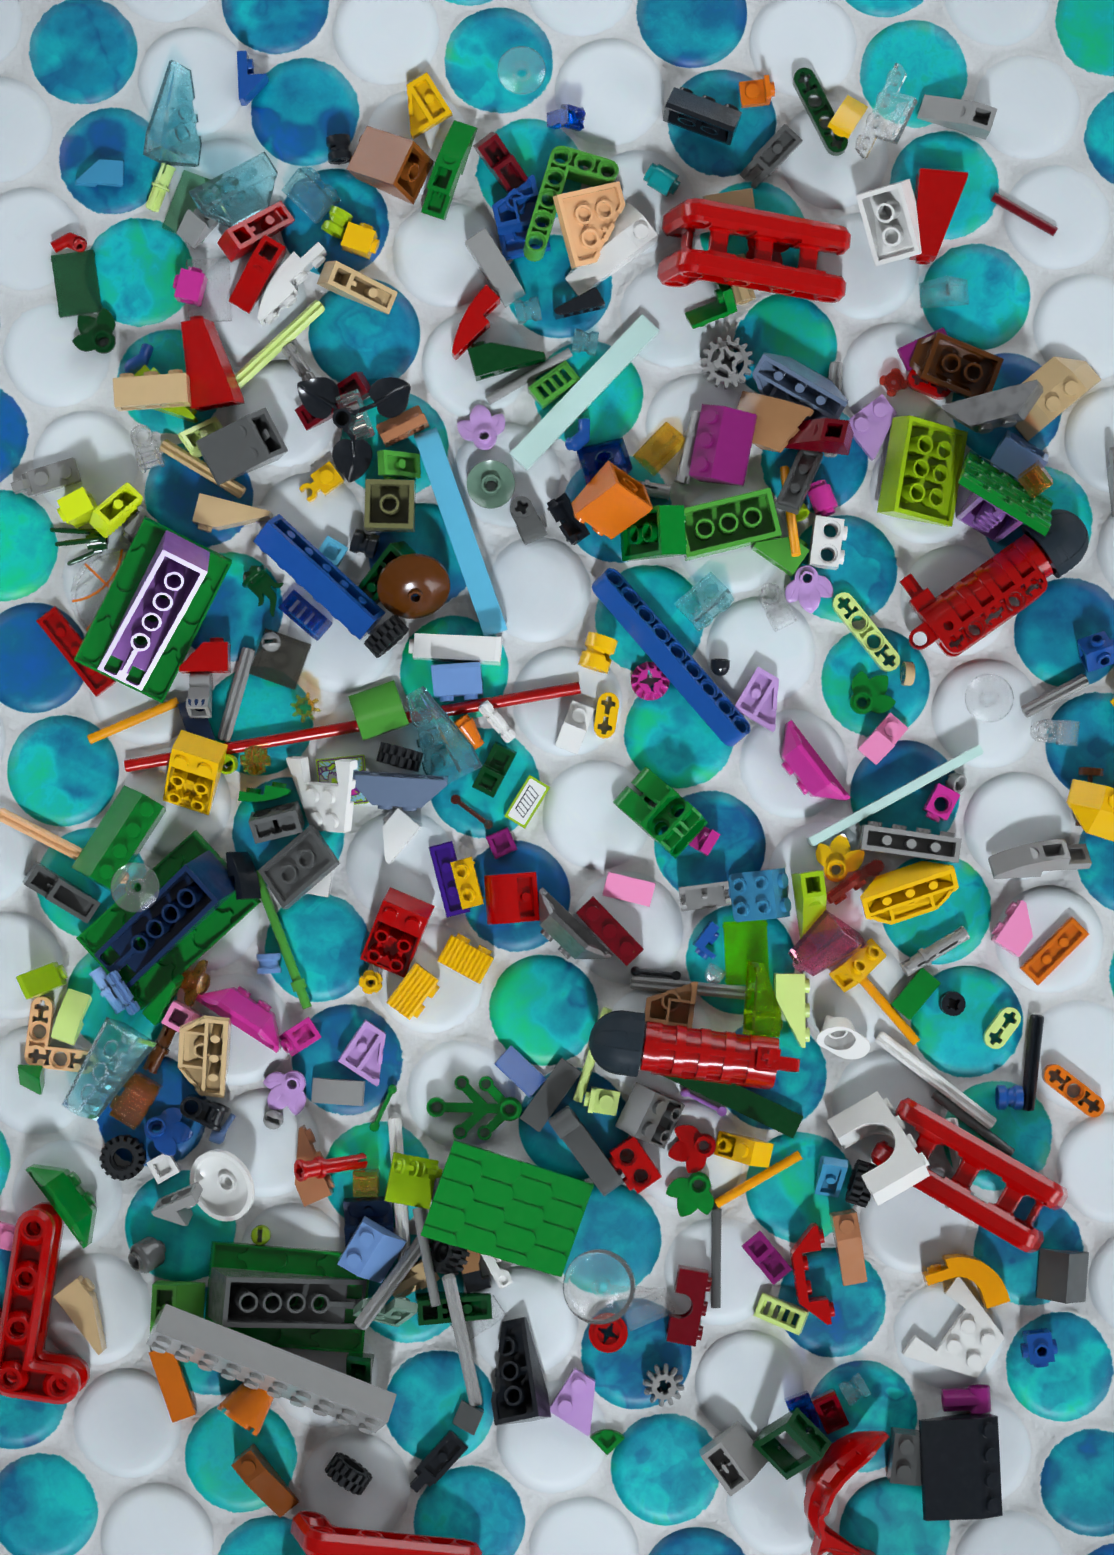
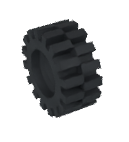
(386, 636)
(399, 757)
(109, 1163)
(857, 1190)
(448, 1258)
(348, 1473)

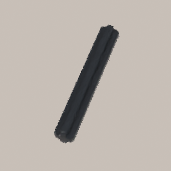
(1032, 1061)

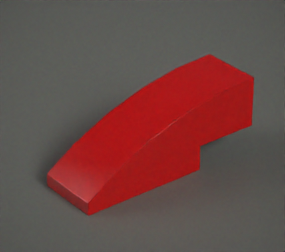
(474, 320)

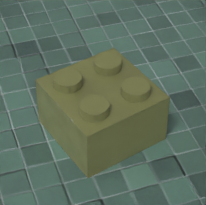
(390, 505)

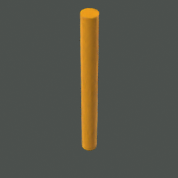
(791, 521)
(133, 720)
(889, 1011)
(758, 1179)

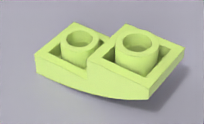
(70, 1016)

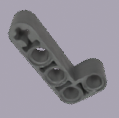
(585, 1150)

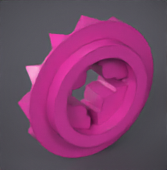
(642, 690)

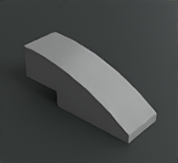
(495, 267)

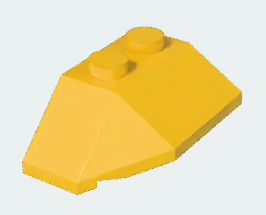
(1093, 808)
(908, 892)

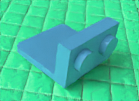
(759, 895)

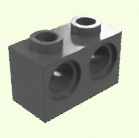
(276, 822)

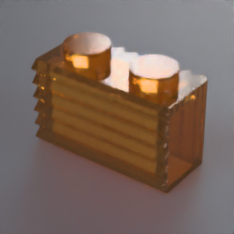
(135, 1100)

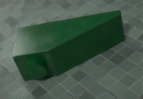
(496, 359)
(369, 583)
(474, 1305)

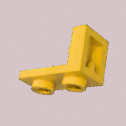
(858, 966)

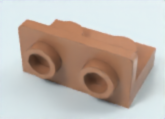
(402, 426)

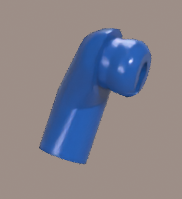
(137, 362)
(581, 438)

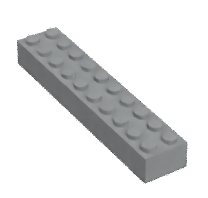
(271, 1369)

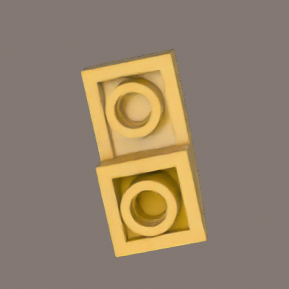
(847, 117)

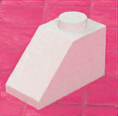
(397, 833)

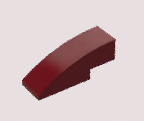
(500, 162)
(354, 381)

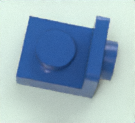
(706, 937)

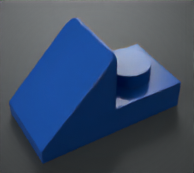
(248, 83)

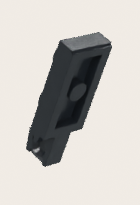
(438, 1460)

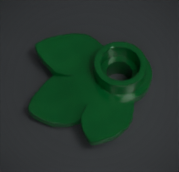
(94, 330)

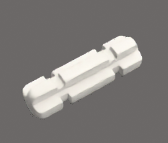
(497, 721)

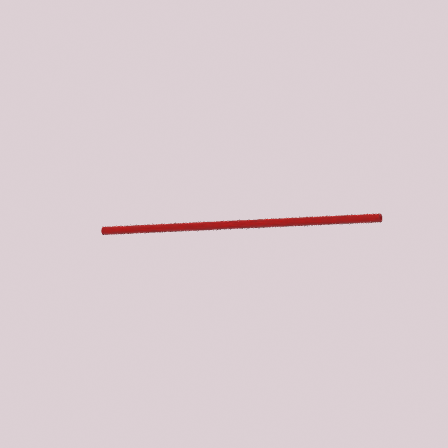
(352, 726)

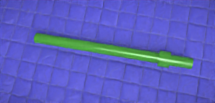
(298, 984)

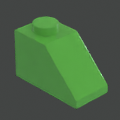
(779, 553)

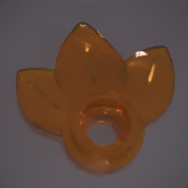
(195, 982)

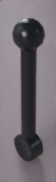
(676, 975)

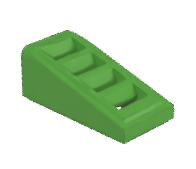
(536, 394)

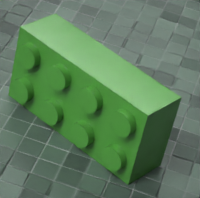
(730, 523)

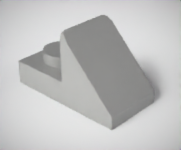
(195, 227)
(177, 1205)

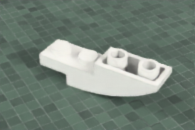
(281, 288)

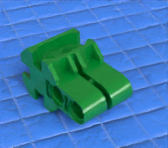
(668, 802)

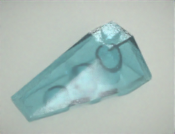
(172, 127)

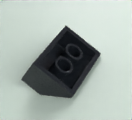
(702, 115)

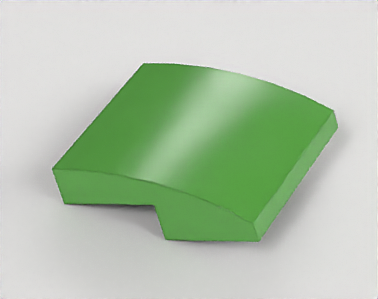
(378, 710)

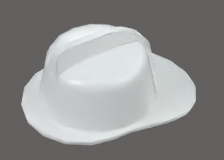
(841, 1038)

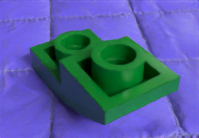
(271, 793)

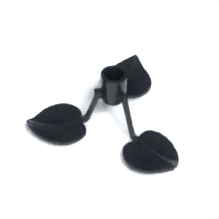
(318, 398)

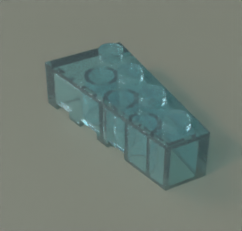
(107, 1068)

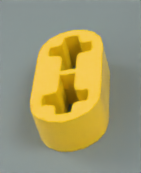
(612, 716)

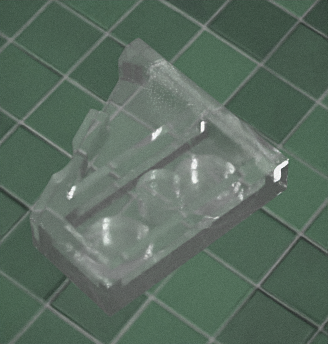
(648, 1306)

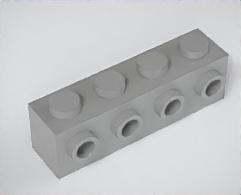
(909, 843)

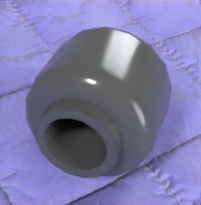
(147, 1254)

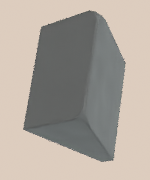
(468, 1417)

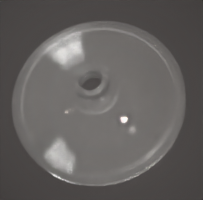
(583, 1284)

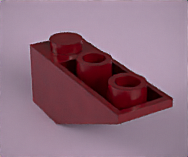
(823, 436)

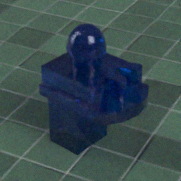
(568, 117)

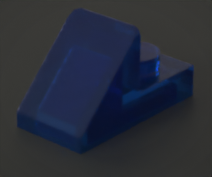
(803, 1402)

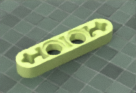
(862, 634)

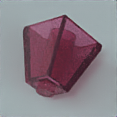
(825, 945)

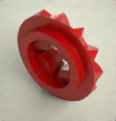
(612, 1343)

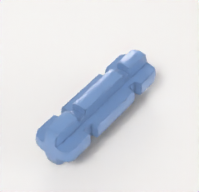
(123, 992)

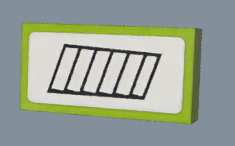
(527, 801)

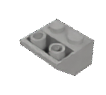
(733, 1458)

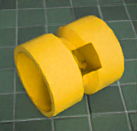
(598, 652)

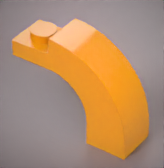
(961, 1265)

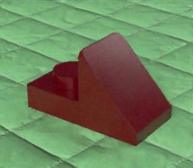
(830, 1411)

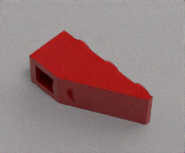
(257, 273)

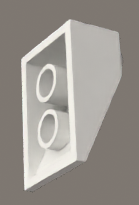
(891, 222)

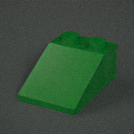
(656, 534)

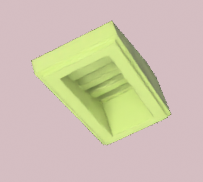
(803, 1313)

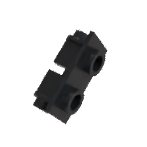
(571, 528)

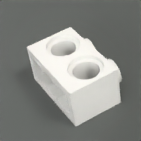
(820, 541)

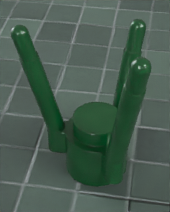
(93, 540)

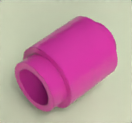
(822, 498)

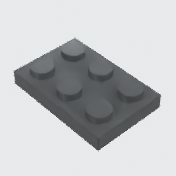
(298, 867)

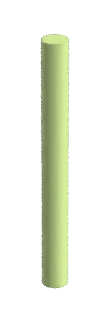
(587, 1069)

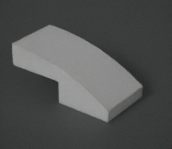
(338, 1091)

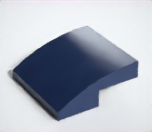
(371, 1207)

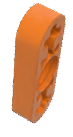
(1054, 1084)

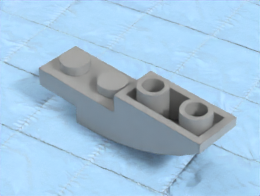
(1036, 857)

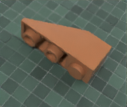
(312, 1188)

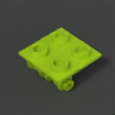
(412, 1180)

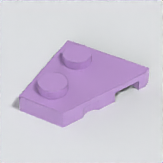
(760, 699)
(365, 1052)

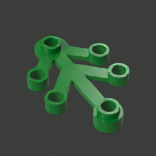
(478, 1108)

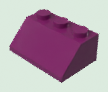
(722, 445)

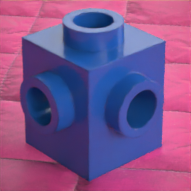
(1096, 651)
(1037, 1339)

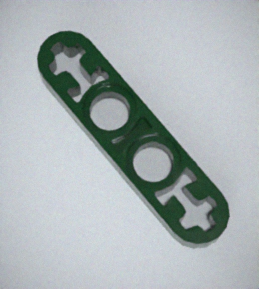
(816, 113)

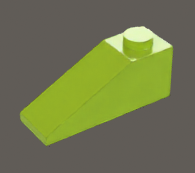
(42, 980)

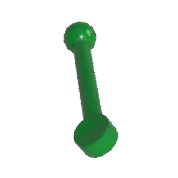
(374, 1126)

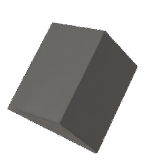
(1062, 1275)

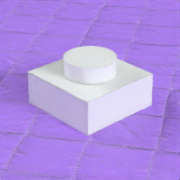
(163, 1167)

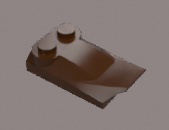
(955, 365)

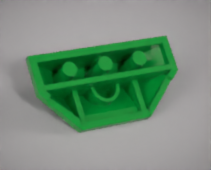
(68, 1199)

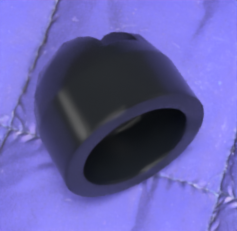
(720, 666)

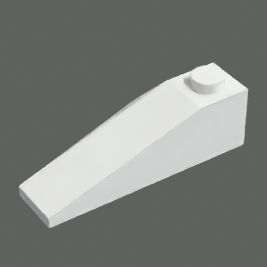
(628, 240)

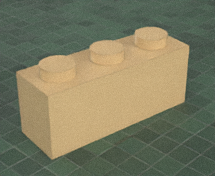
(151, 390)

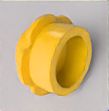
(370, 988)

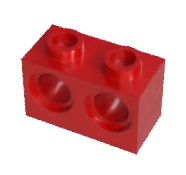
(639, 1161)

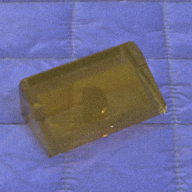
(660, 448)

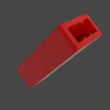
(936, 200)
(208, 367)

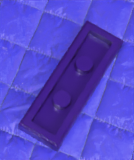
(441, 858)

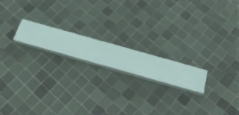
(584, 392)
(895, 795)

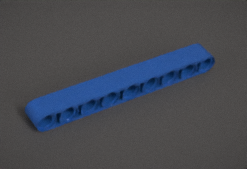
(671, 657)

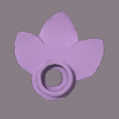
(481, 424)
(808, 592)
(284, 1094)

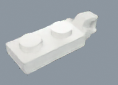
(500, 1274)

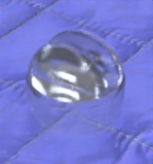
(714, 974)

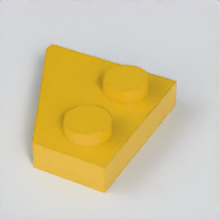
(425, 105)

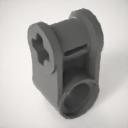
(528, 524)

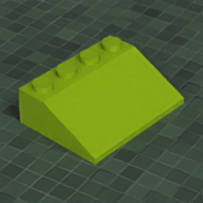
(922, 471)

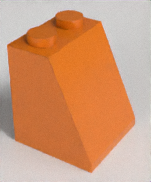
(611, 501)

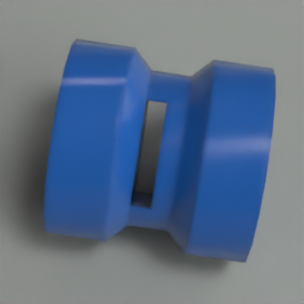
(1013, 1097)

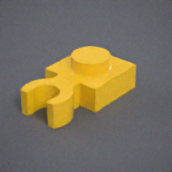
(325, 480)

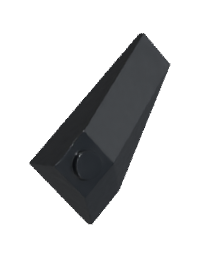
(520, 1384)

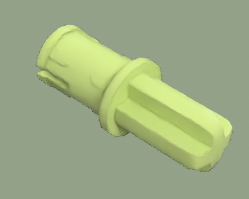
(160, 187)

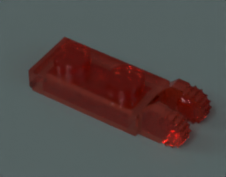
(854, 881)

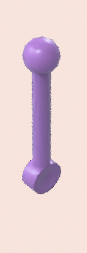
(721, 1110)

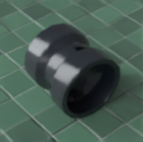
(339, 149)
(364, 543)

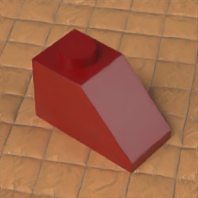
(209, 657)

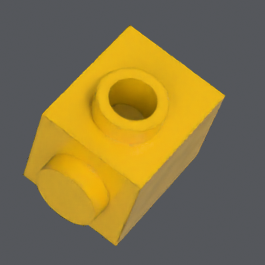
(360, 240)

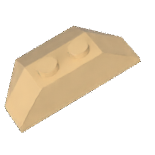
(1063, 384)
(205, 1054)

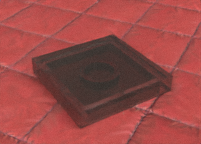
(283, 665)

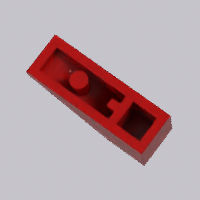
(247, 234)

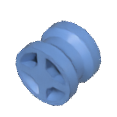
(268, 963)

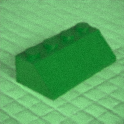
(119, 836)

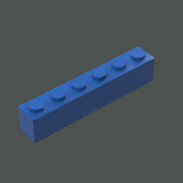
(319, 576)

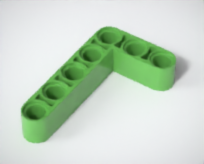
(561, 172)

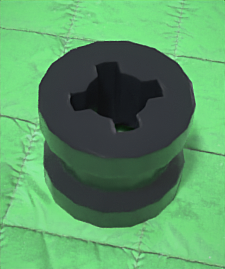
(949, 1000)

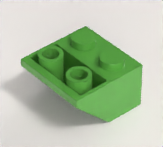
(179, 1294)

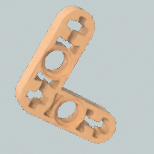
(43, 1044)

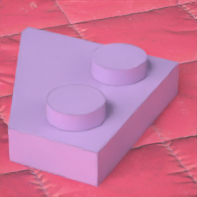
(872, 425)
(575, 1401)

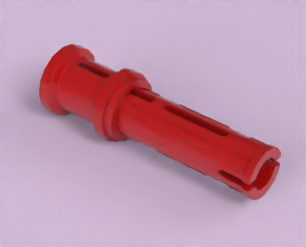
(321, 1167)

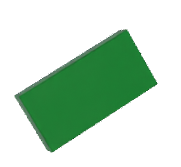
(915, 993)

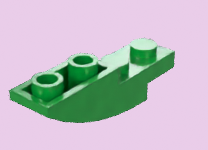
(447, 169)

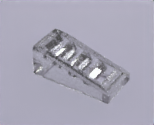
(363, 428)

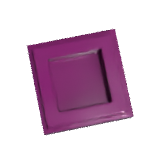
(501, 843)

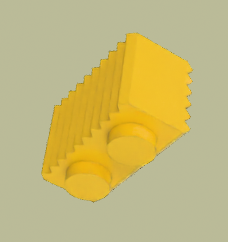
(466, 958)
(413, 991)

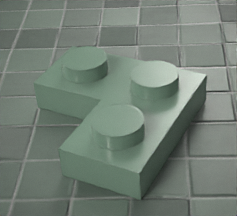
(393, 1313)

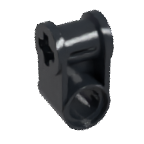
(205, 1111)

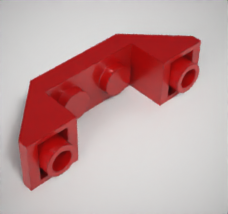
(809, 1242)

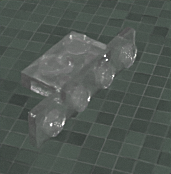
(889, 114)

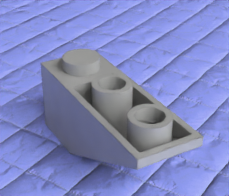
(958, 115)

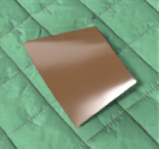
(775, 421)
(672, 1006)

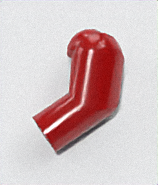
(70, 241)

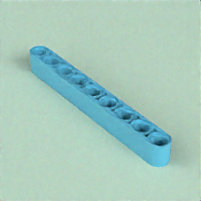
(460, 532)

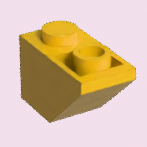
(743, 1149)

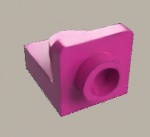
(705, 840)
(299, 1037)

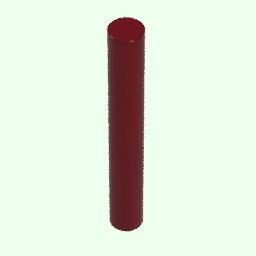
(1024, 214)

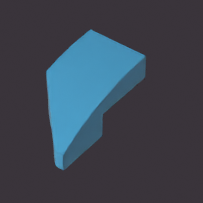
(103, 173)

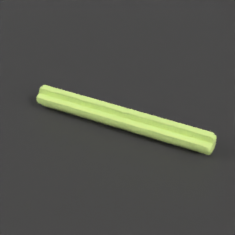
(275, 346)

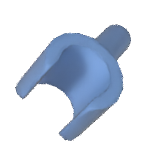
(219, 1136)

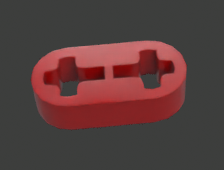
(924, 388)

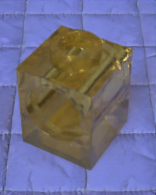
(366, 1183)

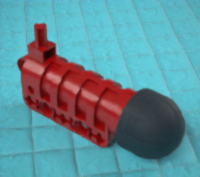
(990, 585)
(624, 1042)

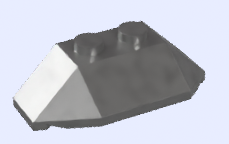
(995, 408)
(567, 931)

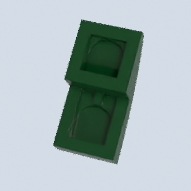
(494, 769)

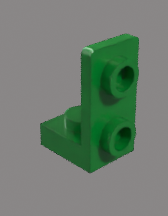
(714, 310)

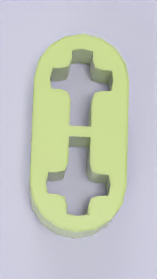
(997, 1023)

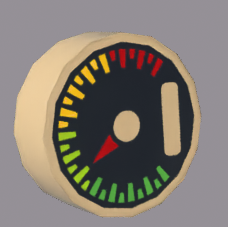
(907, 673)

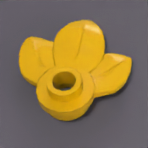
(839, 854)

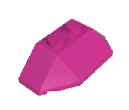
(808, 767)
(245, 1014)

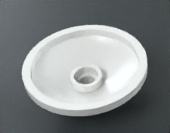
(225, 1184)

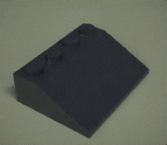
(960, 1467)

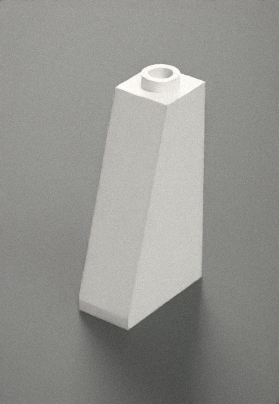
(456, 648)

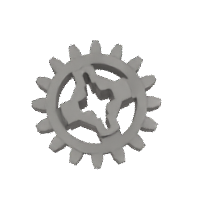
(736, 358)

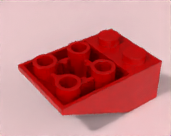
(397, 932)

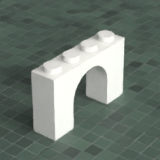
(875, 1117)

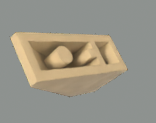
(356, 286)
(225, 514)
(82, 1307)

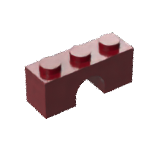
(609, 931)
(686, 1327)

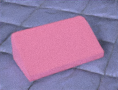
(628, 889)

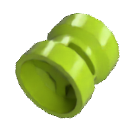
(338, 220)

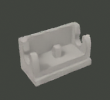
(704, 896)

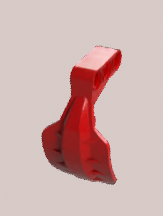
(825, 1481)

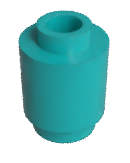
(662, 179)

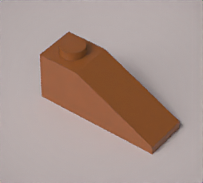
(264, 1480)

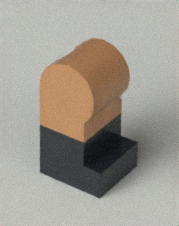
(473, 1275)

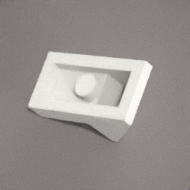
(574, 727)

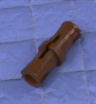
(160, 1049)

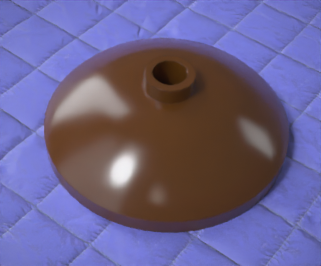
(410, 576)

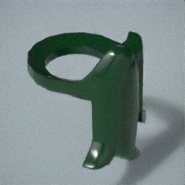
(260, 583)

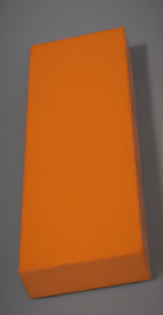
(1054, 950)
(173, 1385)

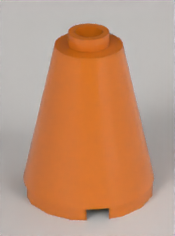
(247, 1407)

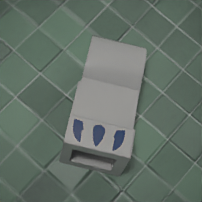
(199, 695)

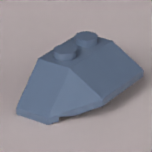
(796, 383)
(398, 789)

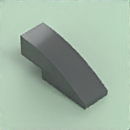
(61, 892)

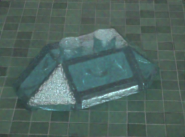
(237, 192)

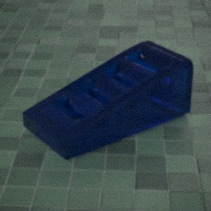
(320, 627)

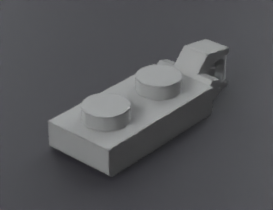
(48, 478)

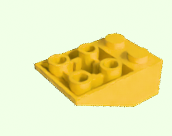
(194, 772)

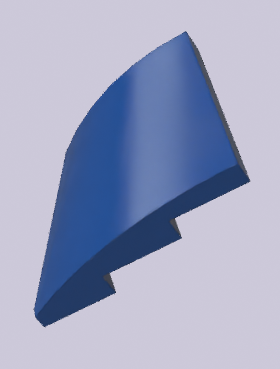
(514, 217)

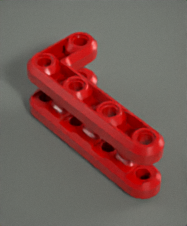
(760, 273)
(978, 1156)
(25, 1365)
(320, 1537)

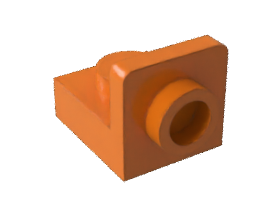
(756, 92)

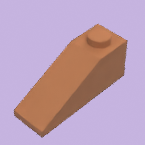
(848, 1246)

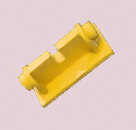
(467, 883)

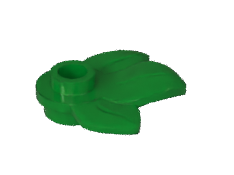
(873, 692)
(690, 1197)

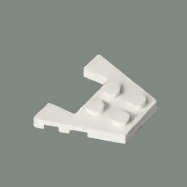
(325, 804)
(967, 1343)

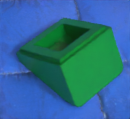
(32, 1077)

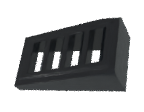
(584, 303)

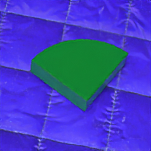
(607, 1439)

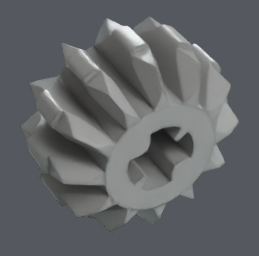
(654, 1382)

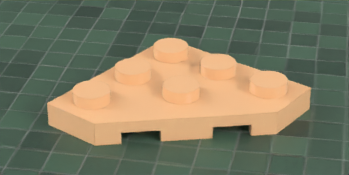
(588, 220)

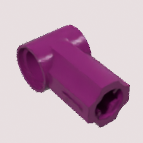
(972, 1399)

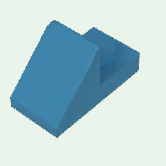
(830, 1176)

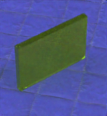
(744, 943)

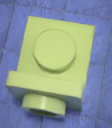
(602, 1101)

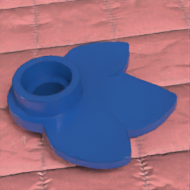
(171, 1131)

